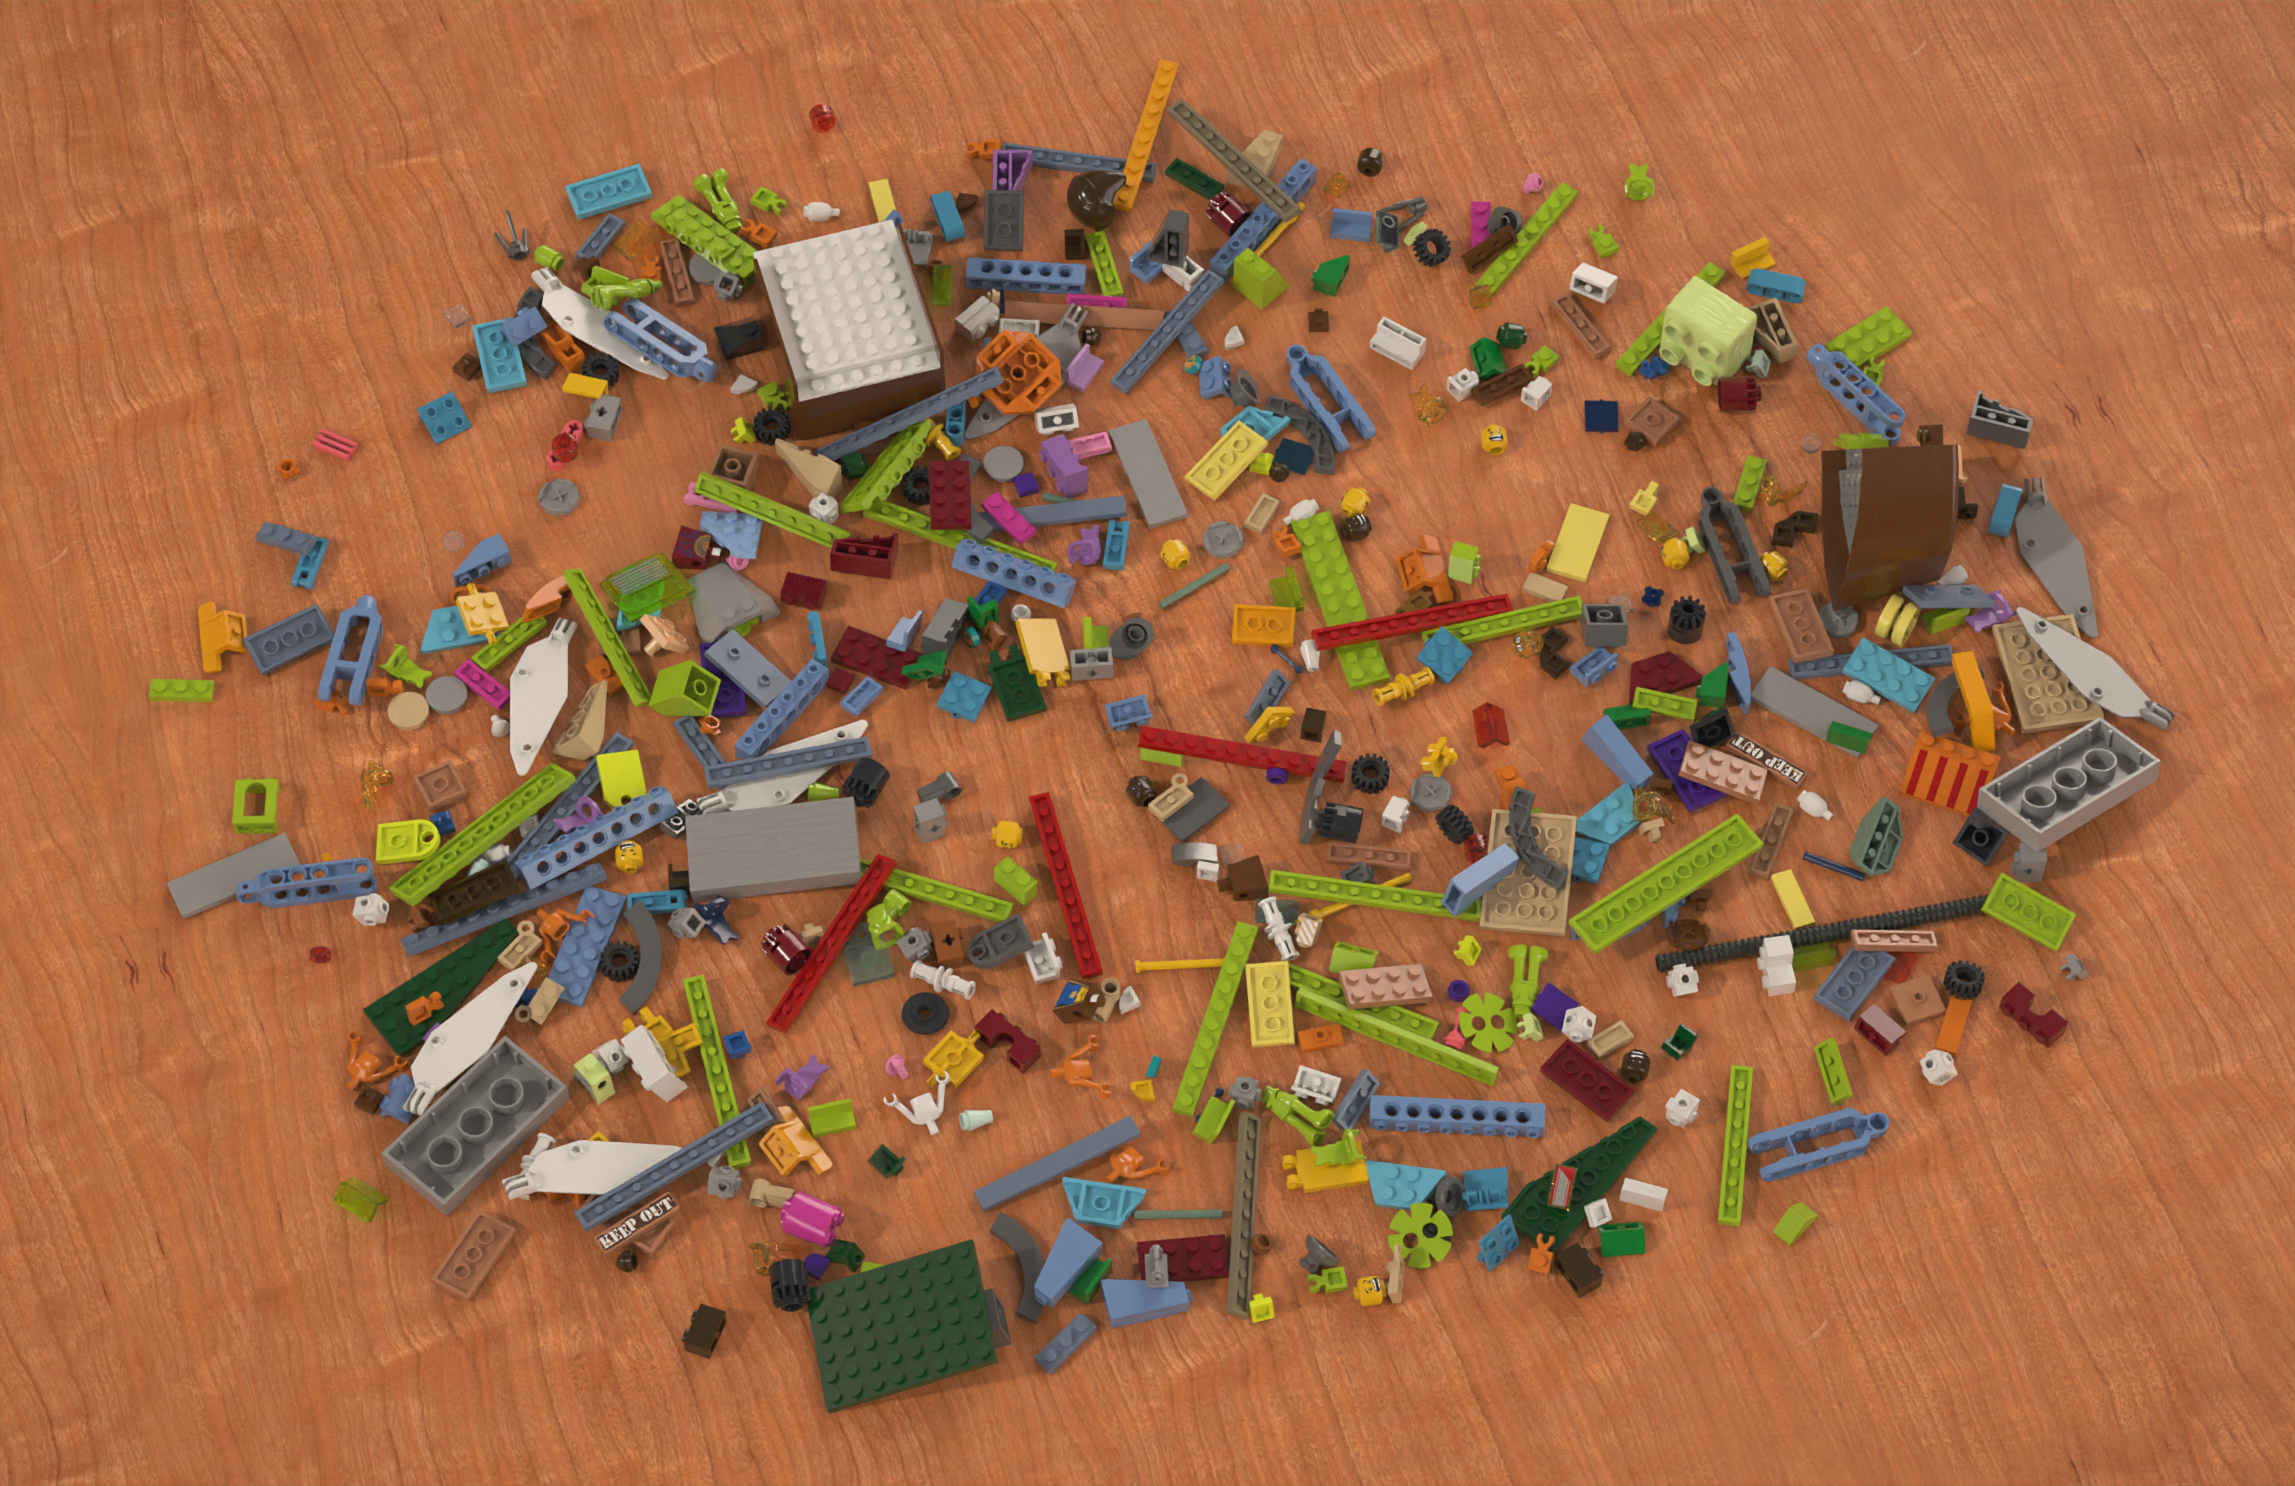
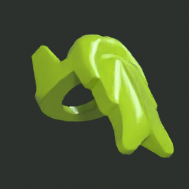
(1638, 185)
(403, 668)
(879, 922)
(1342, 1152)

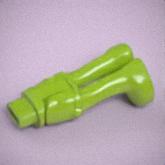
(725, 210)
(603, 294)
(1525, 992)
(1286, 1106)

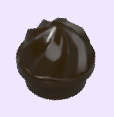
(1091, 336)
(1634, 441)
(1279, 472)
(627, 1261)

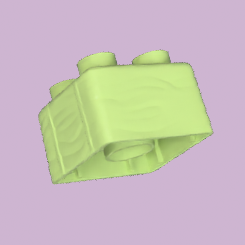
(1707, 332)

